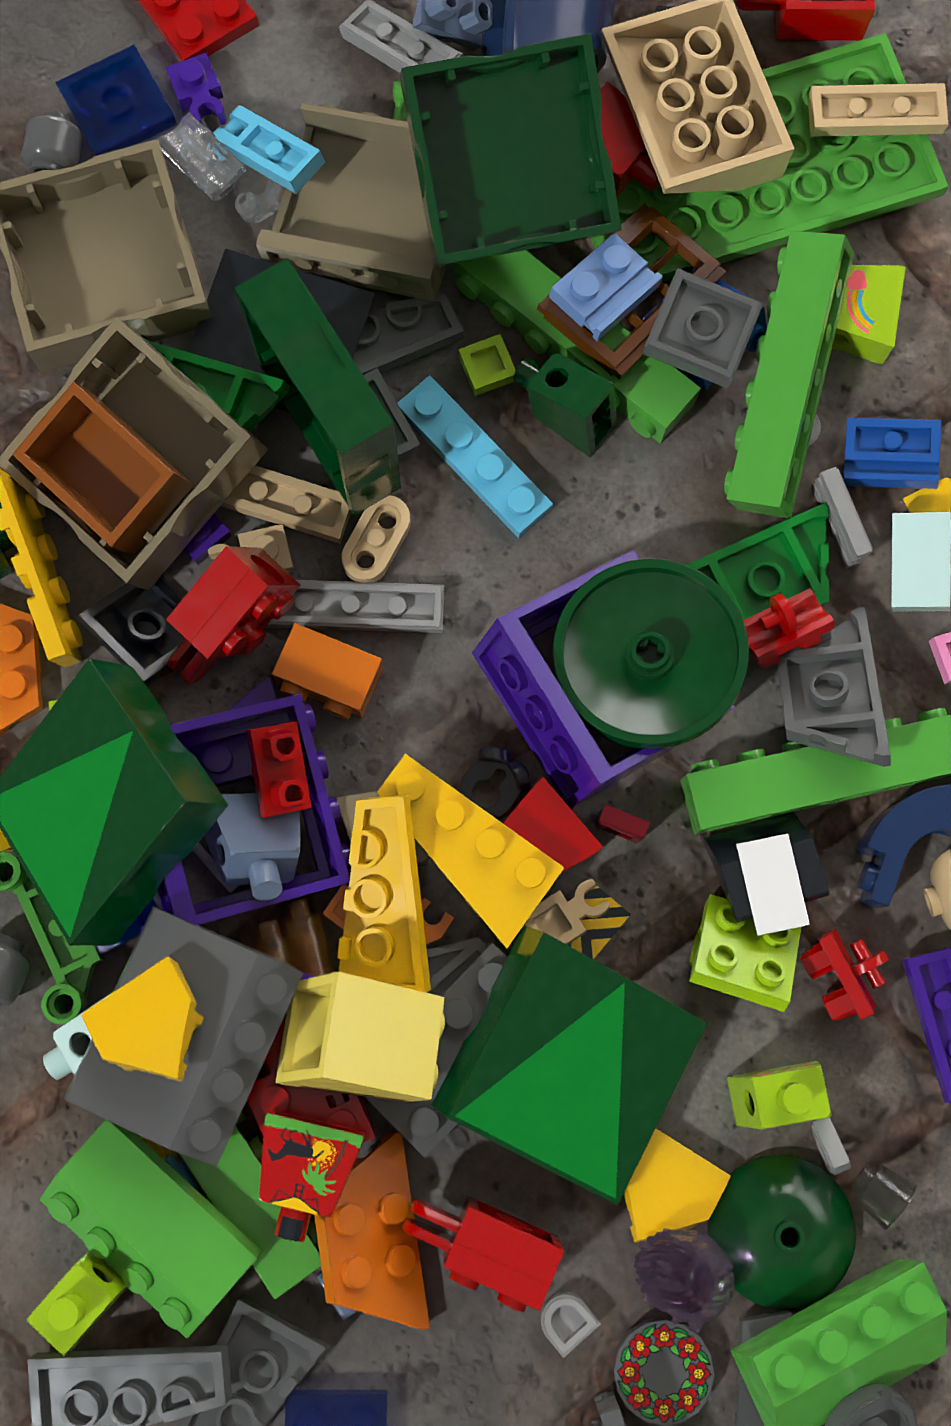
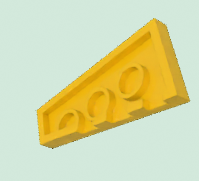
(35, 567)
(383, 900)

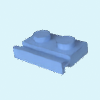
(605, 286)

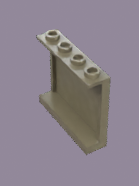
(360, 211)

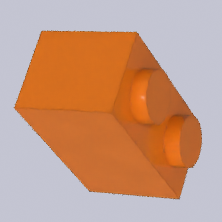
(327, 672)

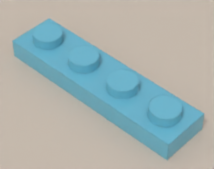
(474, 456)

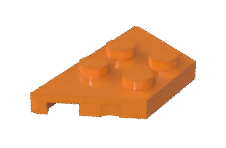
(19, 668)
(362, 1247)

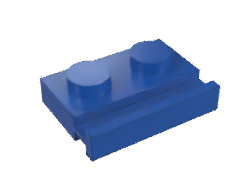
(892, 453)

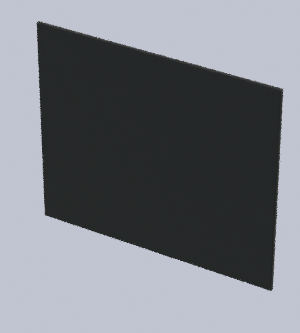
(226, 334)

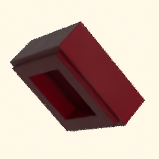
(622, 824)

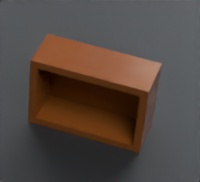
(102, 469)

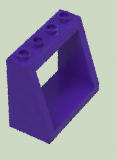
(540, 704)
(320, 821)

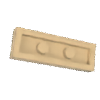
(877, 109)
(291, 503)

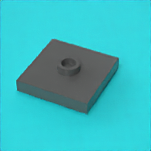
(702, 328)

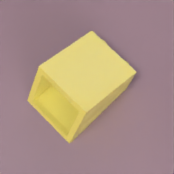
(361, 1038)

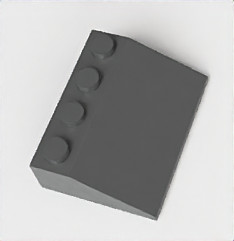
(242, 1007)

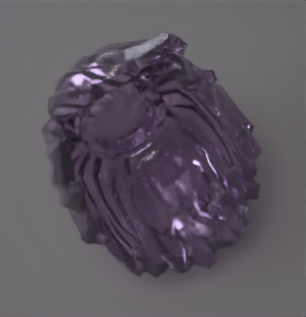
(685, 1276)

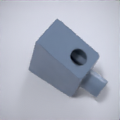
(254, 847)

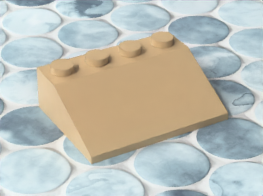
(699, 98)

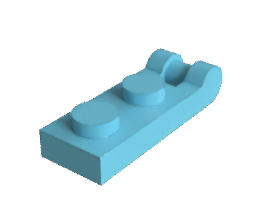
(270, 149)

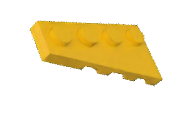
(480, 855)

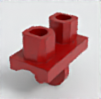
(785, 626)
(278, 769)
(854, 995)

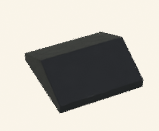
(135, 627)
(726, 860)

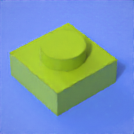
(487, 364)

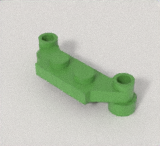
(70, 965)

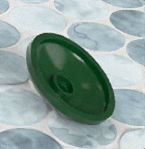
(754, 1211)

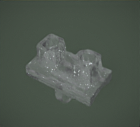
(202, 157)

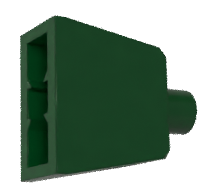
(570, 400)

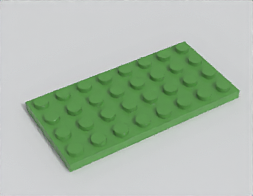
(825, 182)

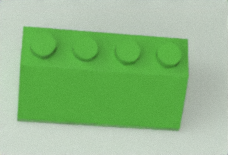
(149, 1226)
(849, 1340)

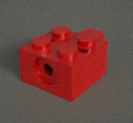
(816, 18)
(229, 609)
(306, 1102)
(492, 1250)

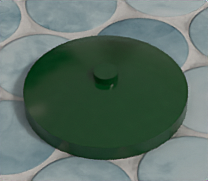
(651, 653)

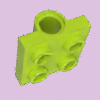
(739, 961)

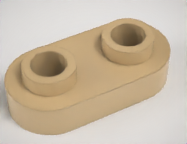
(374, 541)

